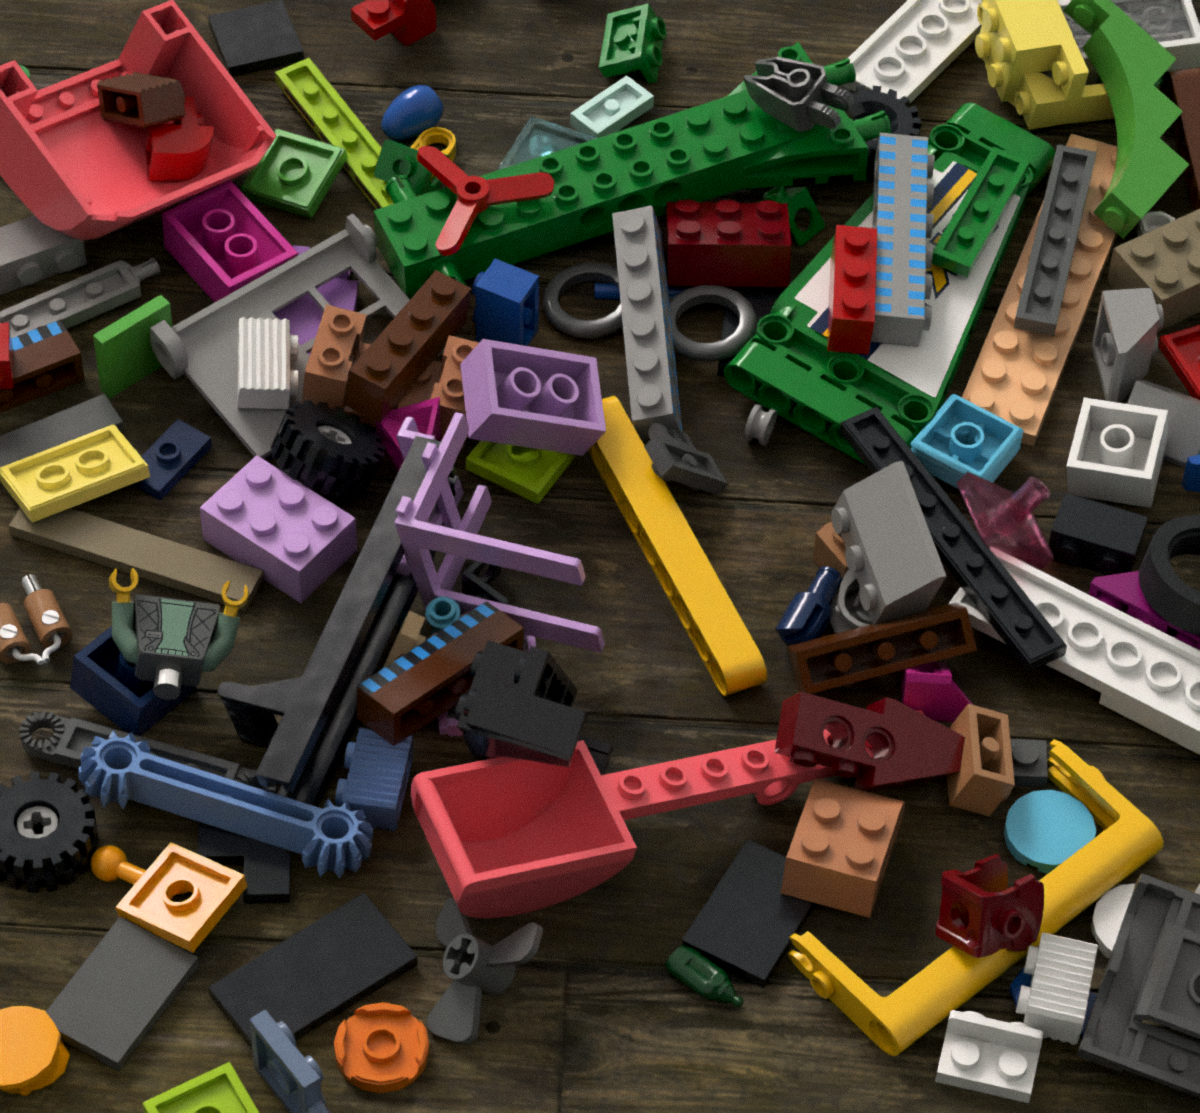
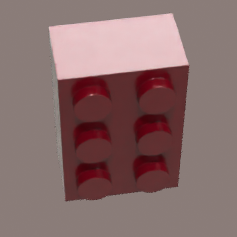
(727, 243)

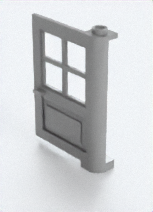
(207, 341)

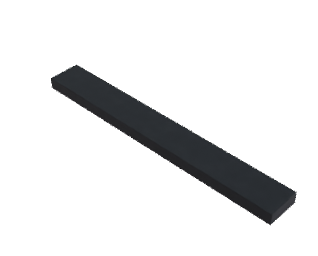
(960, 546)

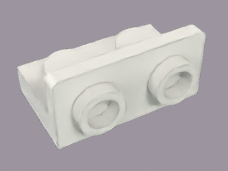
(989, 1055)

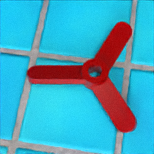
(476, 194)

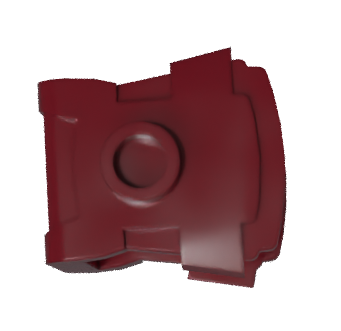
(986, 916)

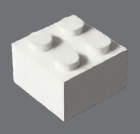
(1117, 452)

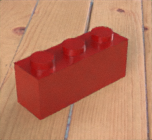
(852, 289)

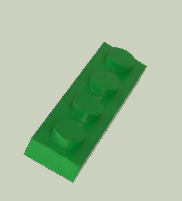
(980, 212)

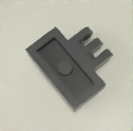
(678, 460)

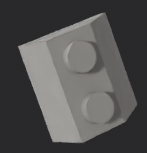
(1125, 339)

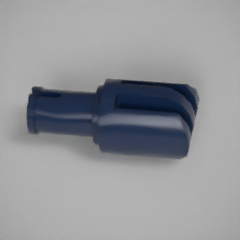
(810, 610)

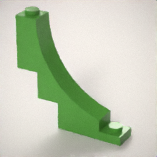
(1129, 68)

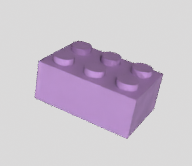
(532, 397)
(279, 528)

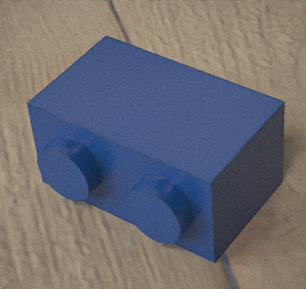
(506, 304)

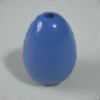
(412, 113)

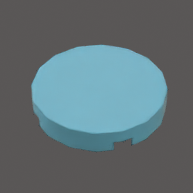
(1047, 828)

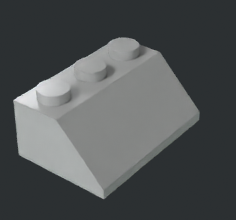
(888, 544)

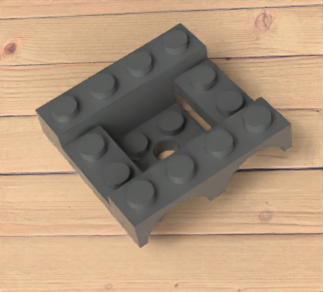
(1151, 979)

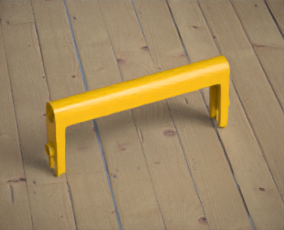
(956, 976)

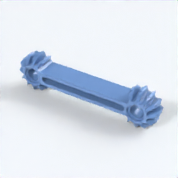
(126, 770)

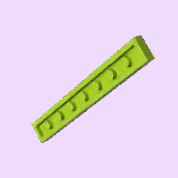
(335, 125)

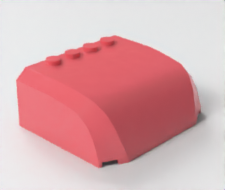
(92, 172)

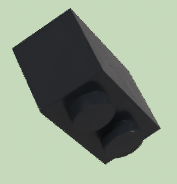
(1096, 536)

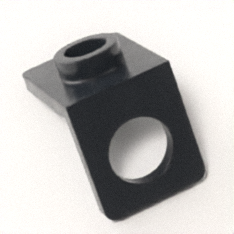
(479, 587)

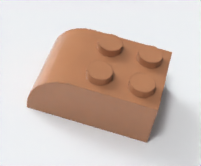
(842, 847)

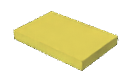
(73, 473)

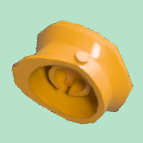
(29, 1050)

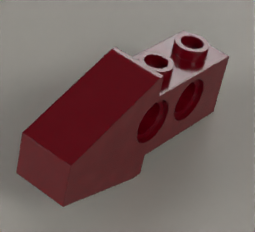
(904, 742)

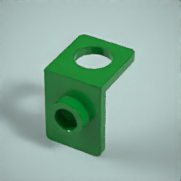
(401, 160)
(797, 199)

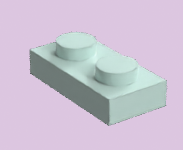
(612, 108)

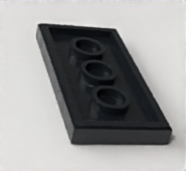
(317, 971)

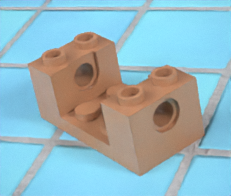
(341, 345)

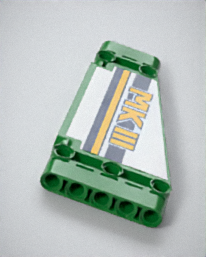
(817, 388)

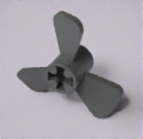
(475, 969)

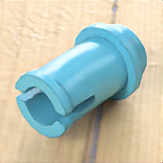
(442, 613)

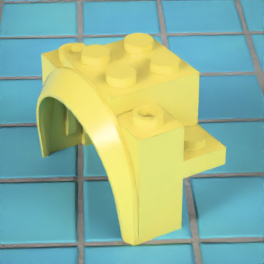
(1033, 37)

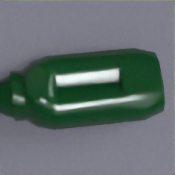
(702, 976)

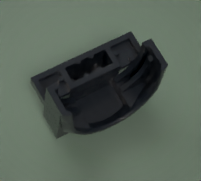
(523, 709)

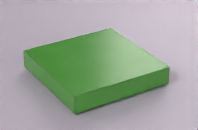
(294, 173)
(125, 347)

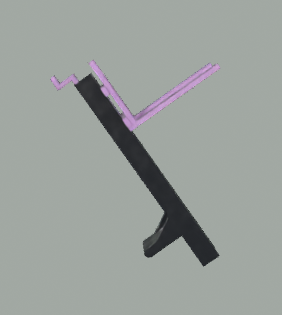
(391, 569)

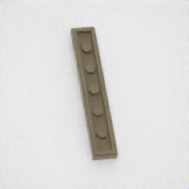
(148, 554)

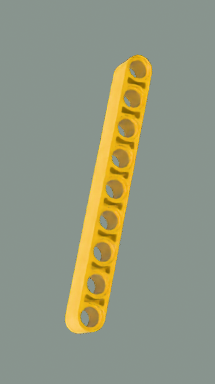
(676, 555)

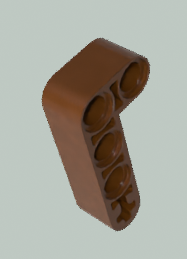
(1184, 91)

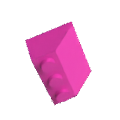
(223, 240)

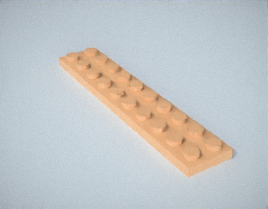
(1023, 367)

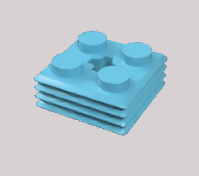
(966, 440)

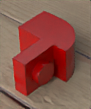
(403, 18)
(179, 148)

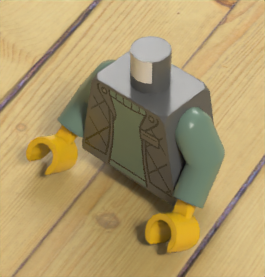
(172, 637)

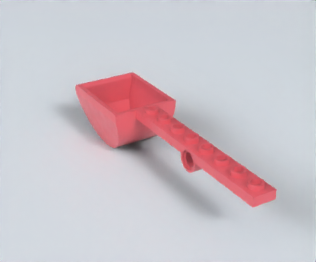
(542, 833)

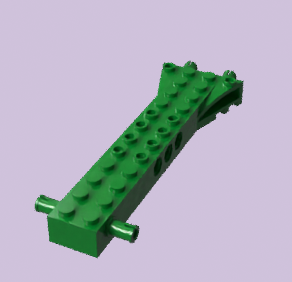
(665, 160)

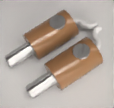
(46, 619)

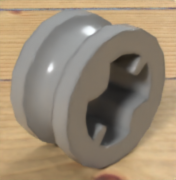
(760, 425)

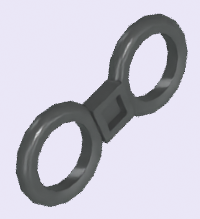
(678, 304)

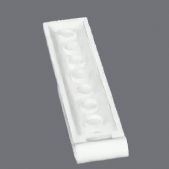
(1128, 661)

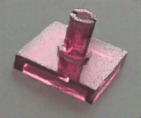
(1007, 518)

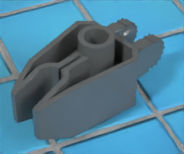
(797, 93)

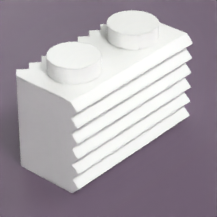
(265, 363)
(1058, 986)

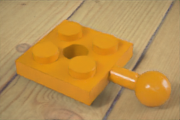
(172, 873)

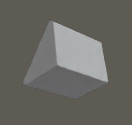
(1182, 418)

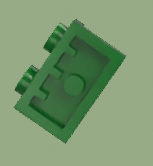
(633, 42)

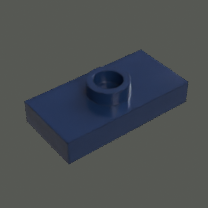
(172, 458)

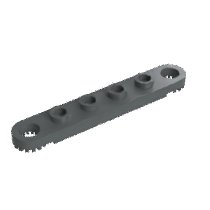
(75, 734)

